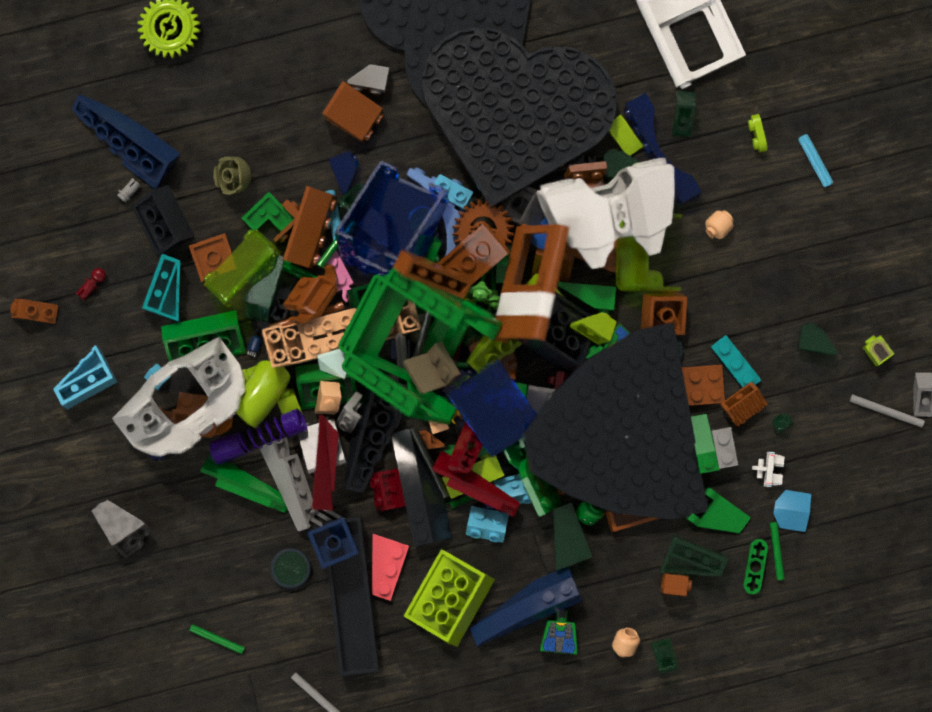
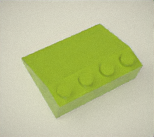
(449, 598)

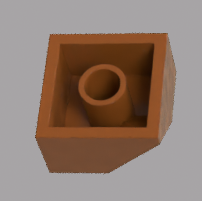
(663, 309)

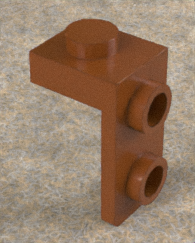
(293, 209)
(34, 310)

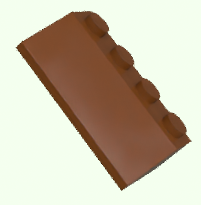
(310, 227)

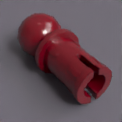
(98, 275)

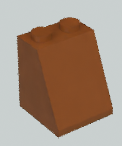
(353, 112)

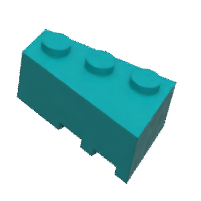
(164, 289)

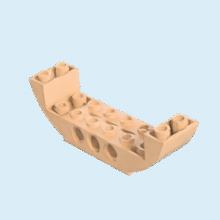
(321, 335)

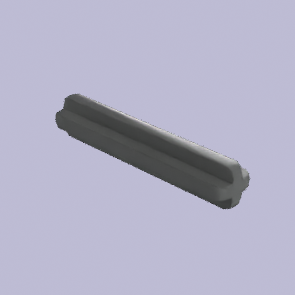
(401, 351)

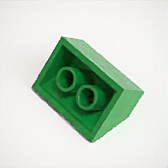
(308, 383)

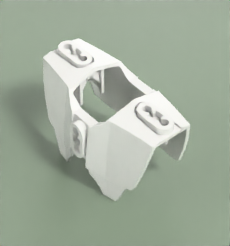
(636, 195)
(156, 433)

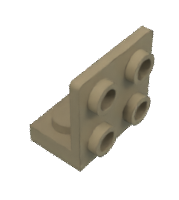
(432, 369)

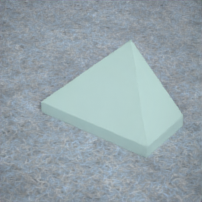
(332, 363)

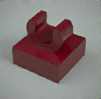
(558, 380)

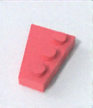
(386, 565)

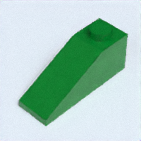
(595, 296)
(704, 444)

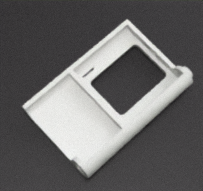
(663, 13)

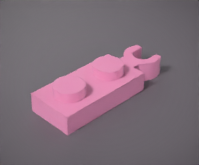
(343, 276)

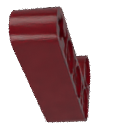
(464, 458)

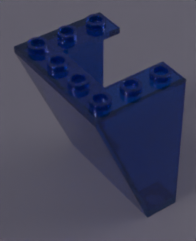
(409, 208)

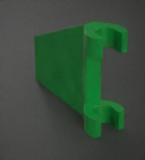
(720, 515)

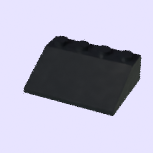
(562, 343)

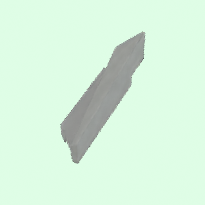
(290, 481)

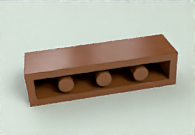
(432, 274)

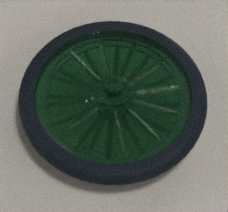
(290, 568)

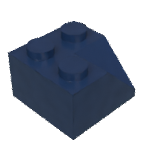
(333, 542)

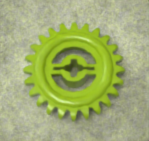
(160, 43)

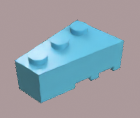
(86, 380)

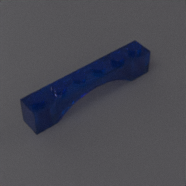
(642, 114)

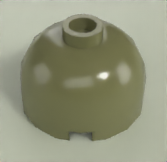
(232, 175)

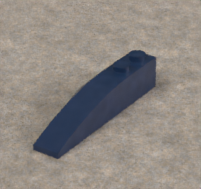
(136, 146)
(530, 604)

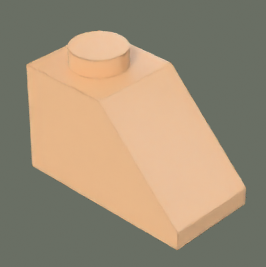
(328, 398)

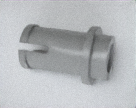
(127, 192)

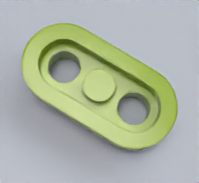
(759, 141)

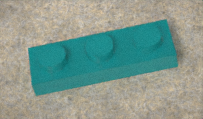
(735, 362)

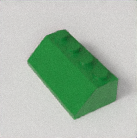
(189, 335)

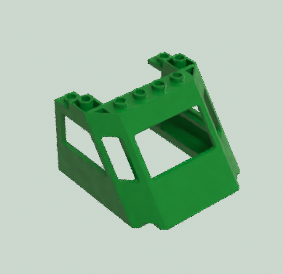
(374, 322)

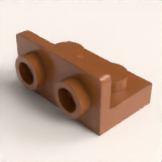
(590, 173)

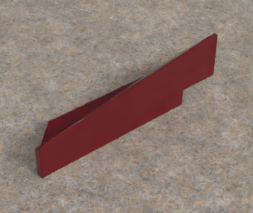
(325, 466)
(476, 487)

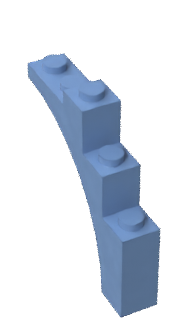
(450, 212)

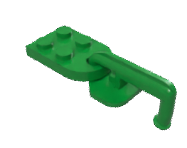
(540, 492)

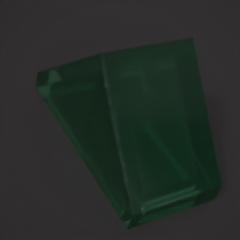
(348, 198)
(664, 655)

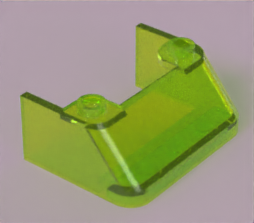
(240, 266)
(633, 267)

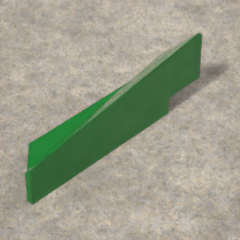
(243, 484)

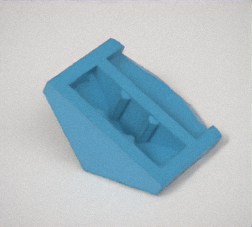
(792, 510)

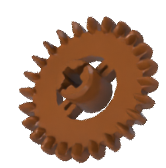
(464, 227)

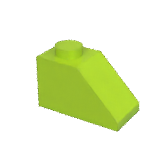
(597, 328)

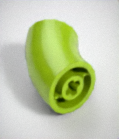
(262, 392)

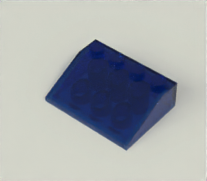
(493, 407)

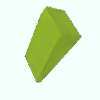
(624, 136)

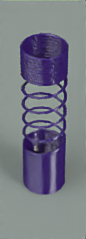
(234, 445)

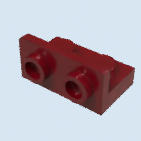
(387, 490)

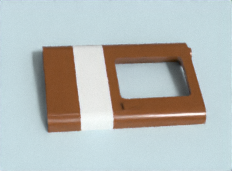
(528, 307)

